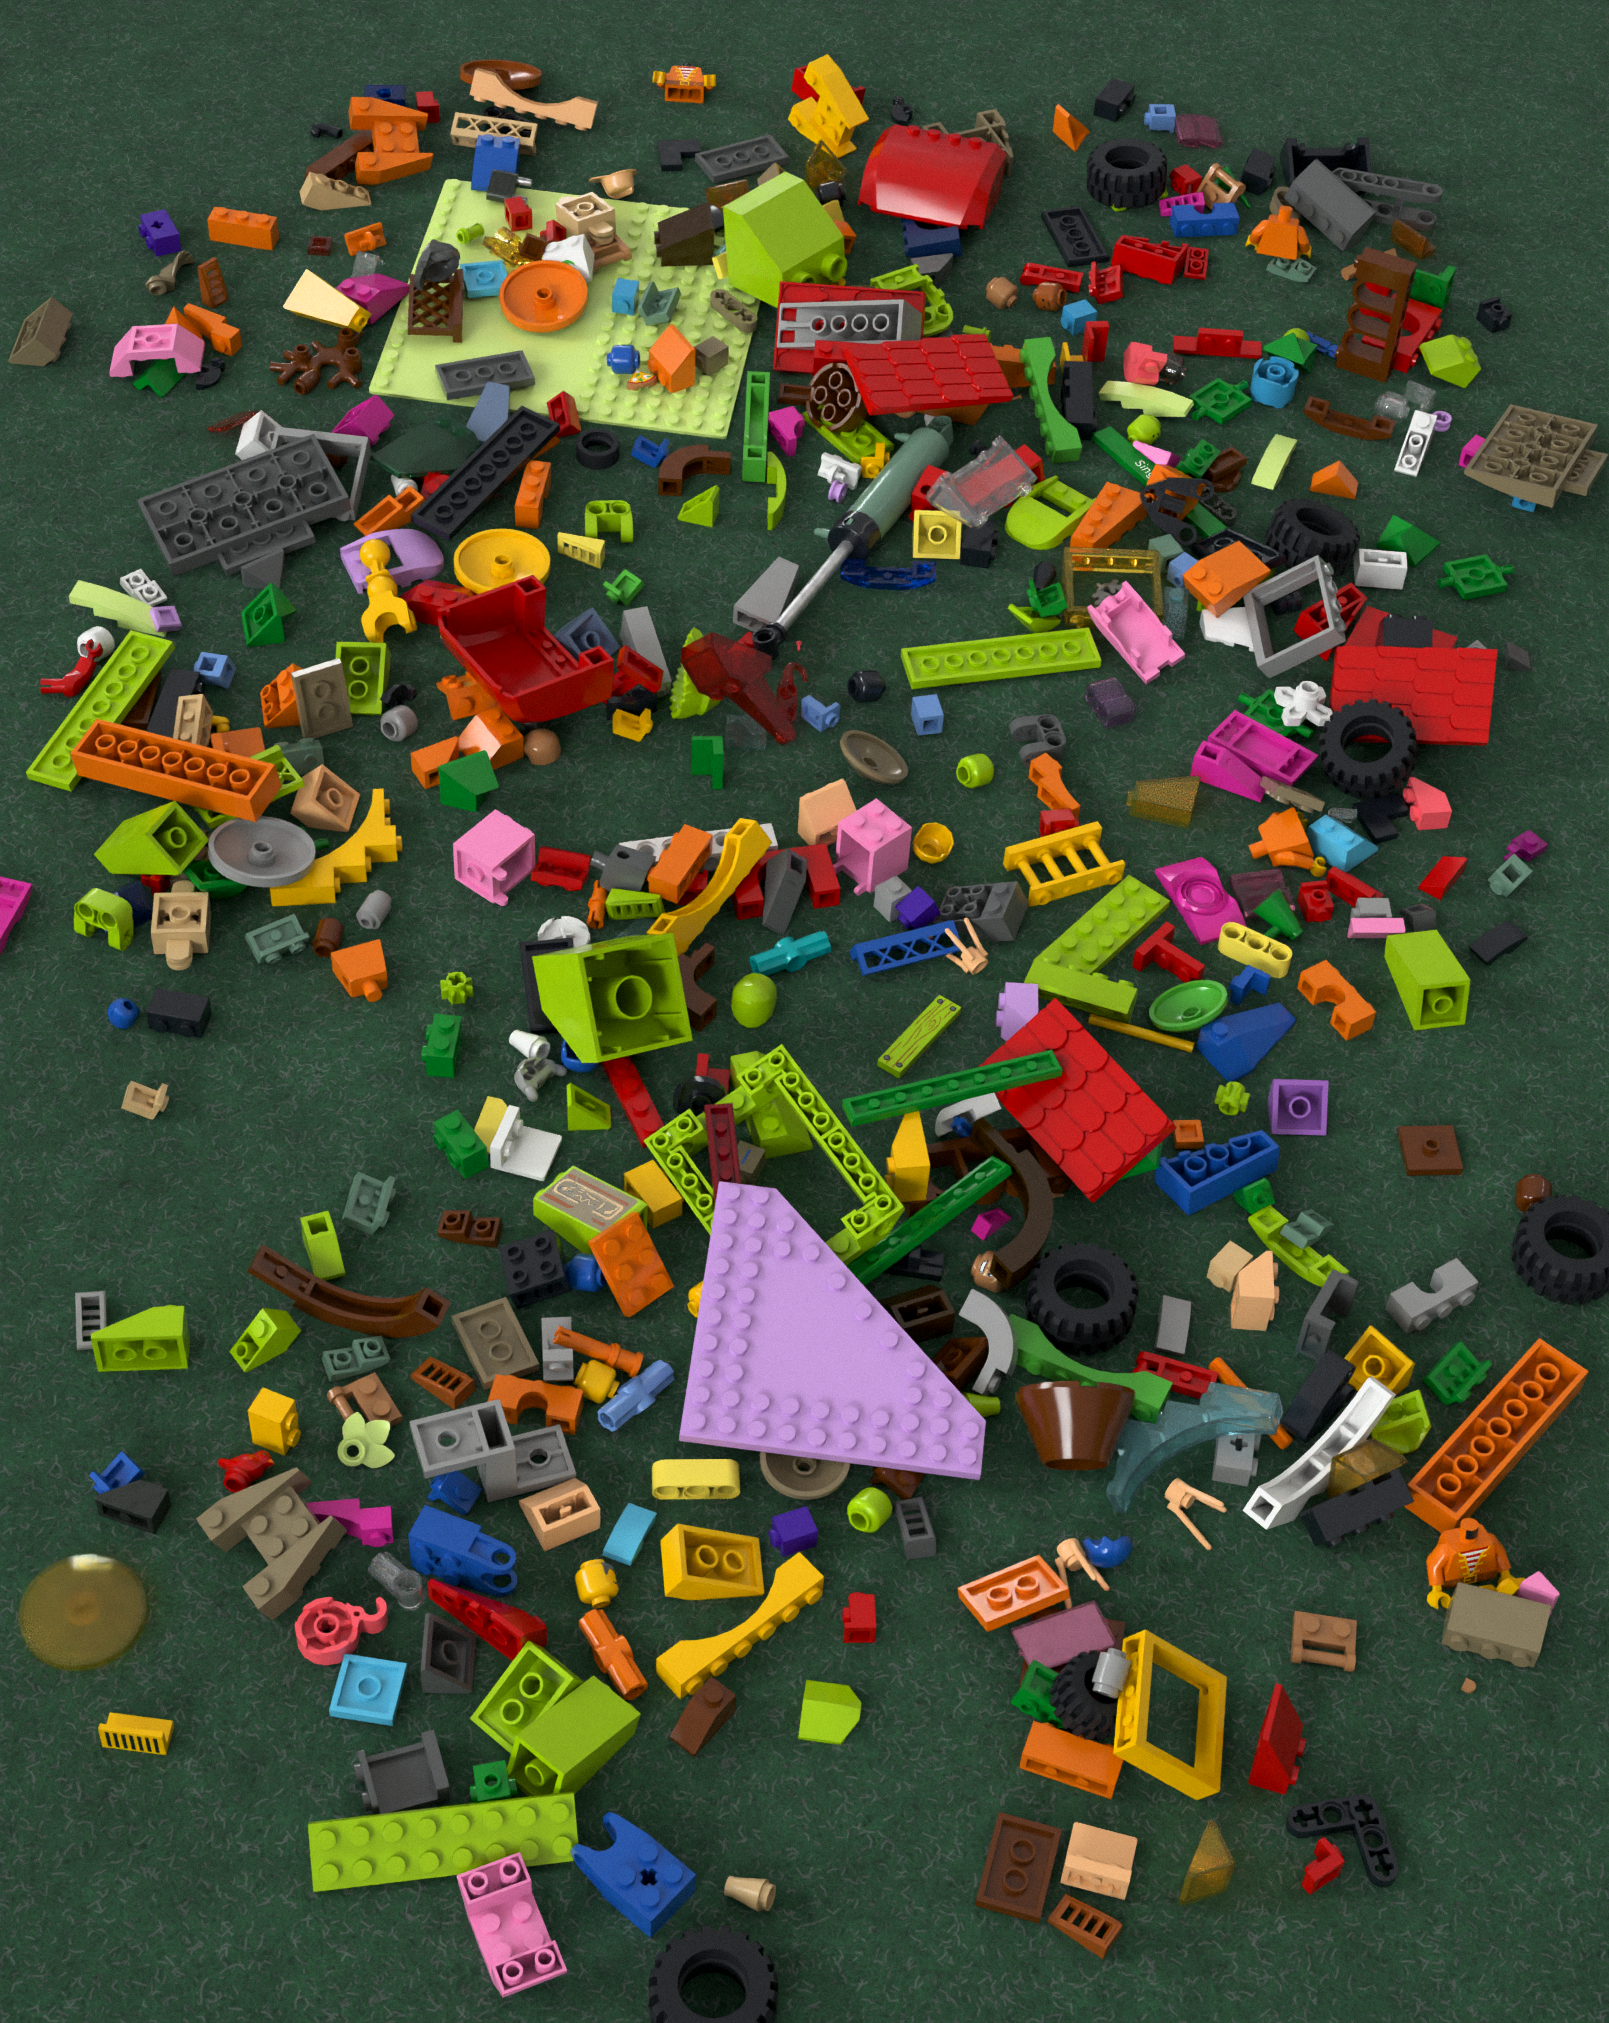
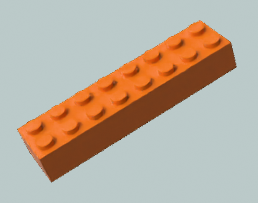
(176, 770)
(1495, 1437)

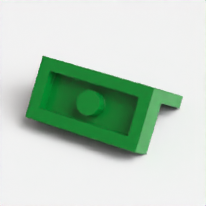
(160, 376)
(708, 758)

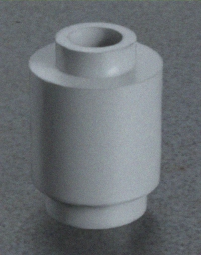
(374, 910)
(1111, 1673)

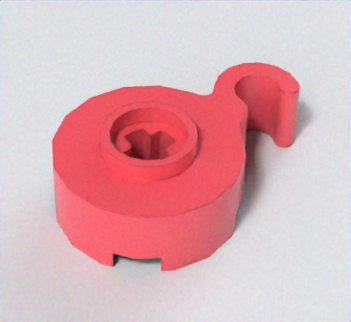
(344, 1624)

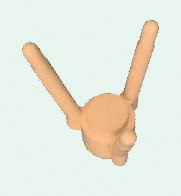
(973, 959)
(1183, 1495)
(1074, 1558)

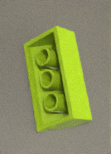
(1083, 991)
(775, 1124)

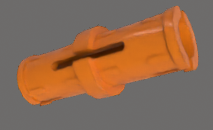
(597, 906)

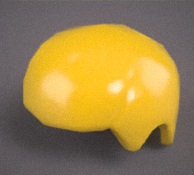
(933, 843)

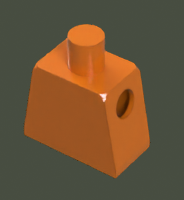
(361, 969)

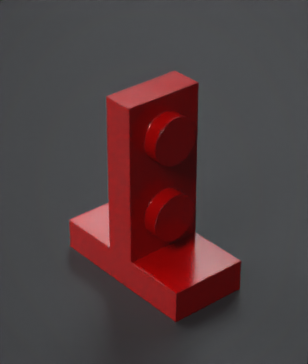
(634, 670)
(1167, 956)

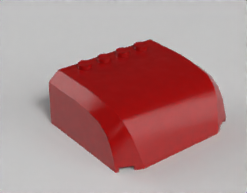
(933, 177)
(517, 660)

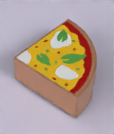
(641, 379)

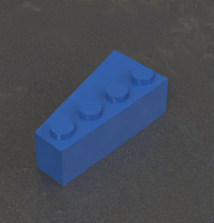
(1217, 1171)

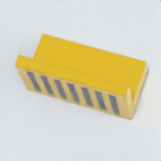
(136, 1733)

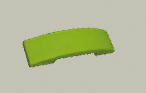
(777, 476)
(1304, 1262)

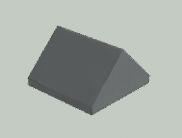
(446, 1657)

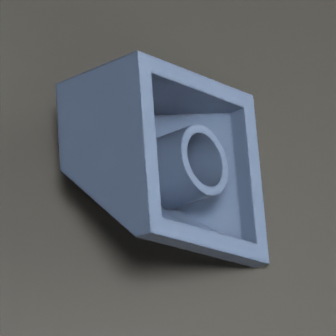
(586, 633)

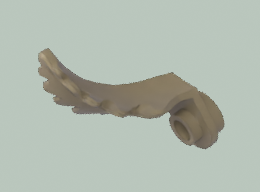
(166, 279)

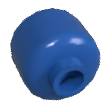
(623, 359)
(585, 1273)

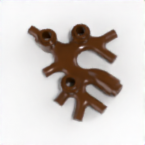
(343, 355)

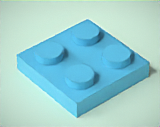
(483, 278)
(368, 1689)

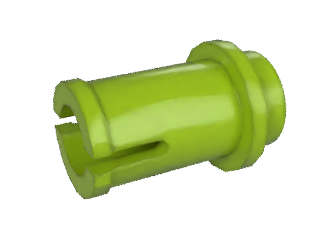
(465, 235)
(973, 330)

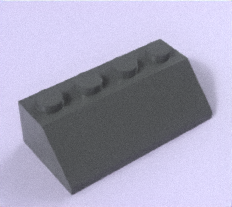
(1330, 205)

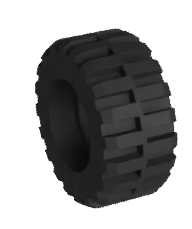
(1126, 173)
(1312, 529)
(1363, 720)
(1090, 1269)
(1548, 1270)
(718, 1953)

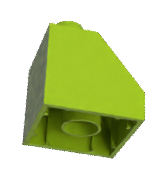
(781, 236)
(615, 996)

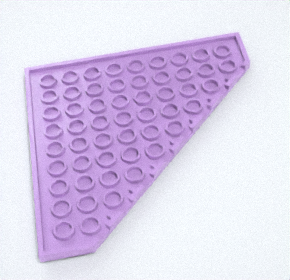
(808, 1359)

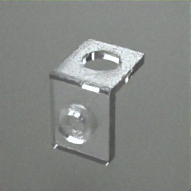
(365, 264)
(1420, 395)

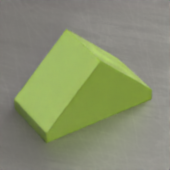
(702, 508)
(586, 1111)

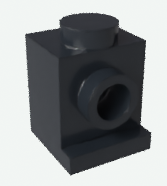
(1493, 315)

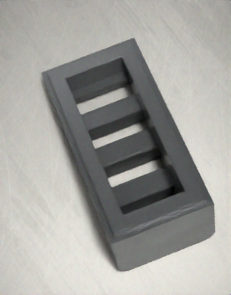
(920, 1544)

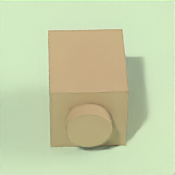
(1227, 1264)

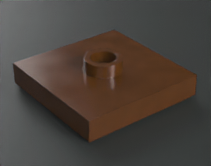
(1430, 1150)

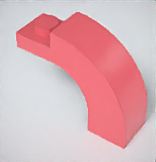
(1142, 364)

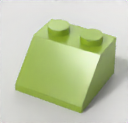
(1451, 359)

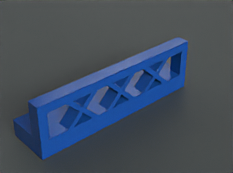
(904, 941)

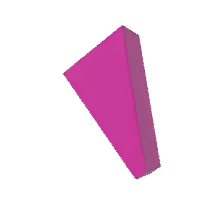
(989, 1222)

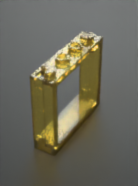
(1107, 561)

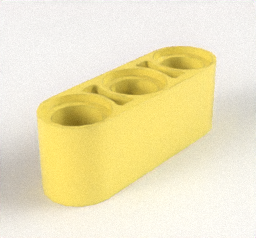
(1254, 949)
(695, 1479)

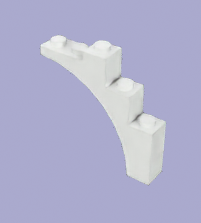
(1286, 1495)

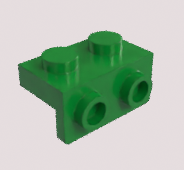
(1198, 459)
(1047, 600)
(1456, 1374)

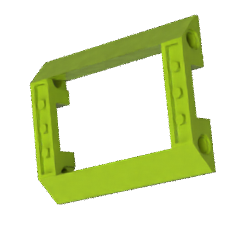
(760, 1084)

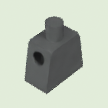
(623, 868)

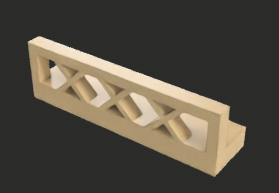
(468, 136)
(193, 720)

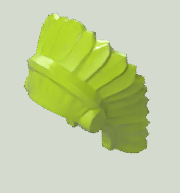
(686, 698)

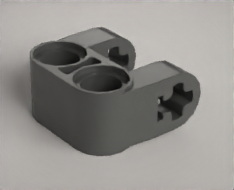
(1045, 731)

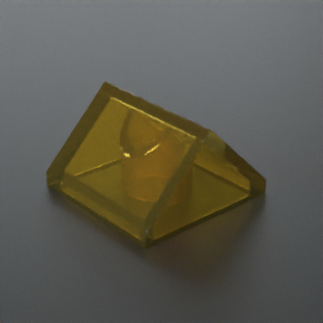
(823, 167)
(1361, 1466)
(1209, 1869)

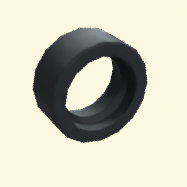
(597, 460)

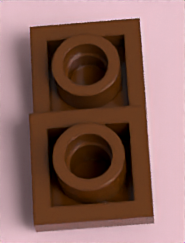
(464, 1228)

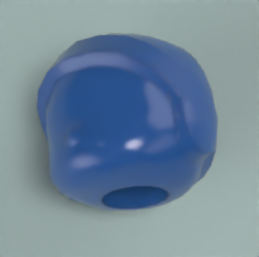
(122, 1013)

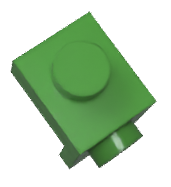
(623, 588)

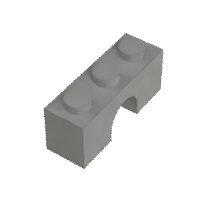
(1416, 1308)

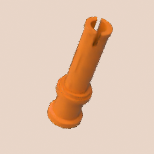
(610, 1354)

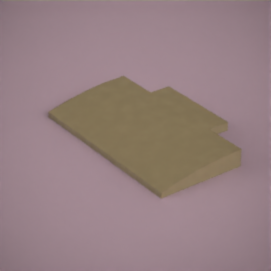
(1538, 456)

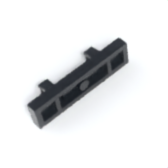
(921, 1265)

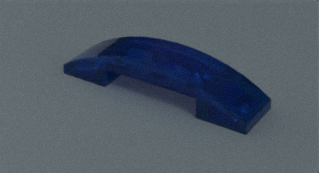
(888, 578)

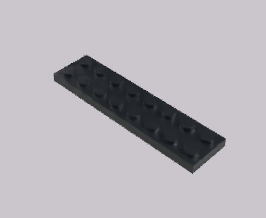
(485, 473)

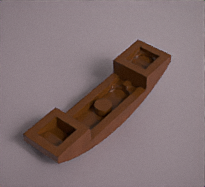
(1346, 424)

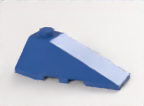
(1242, 1039)

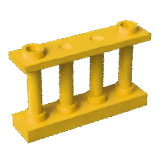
(1063, 844)

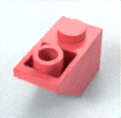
(1427, 805)

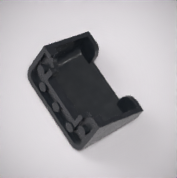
(1297, 158)

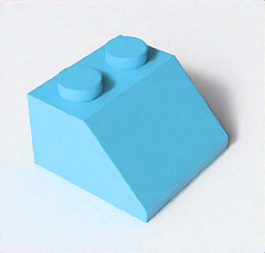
(1338, 843)

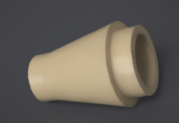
(751, 1892)

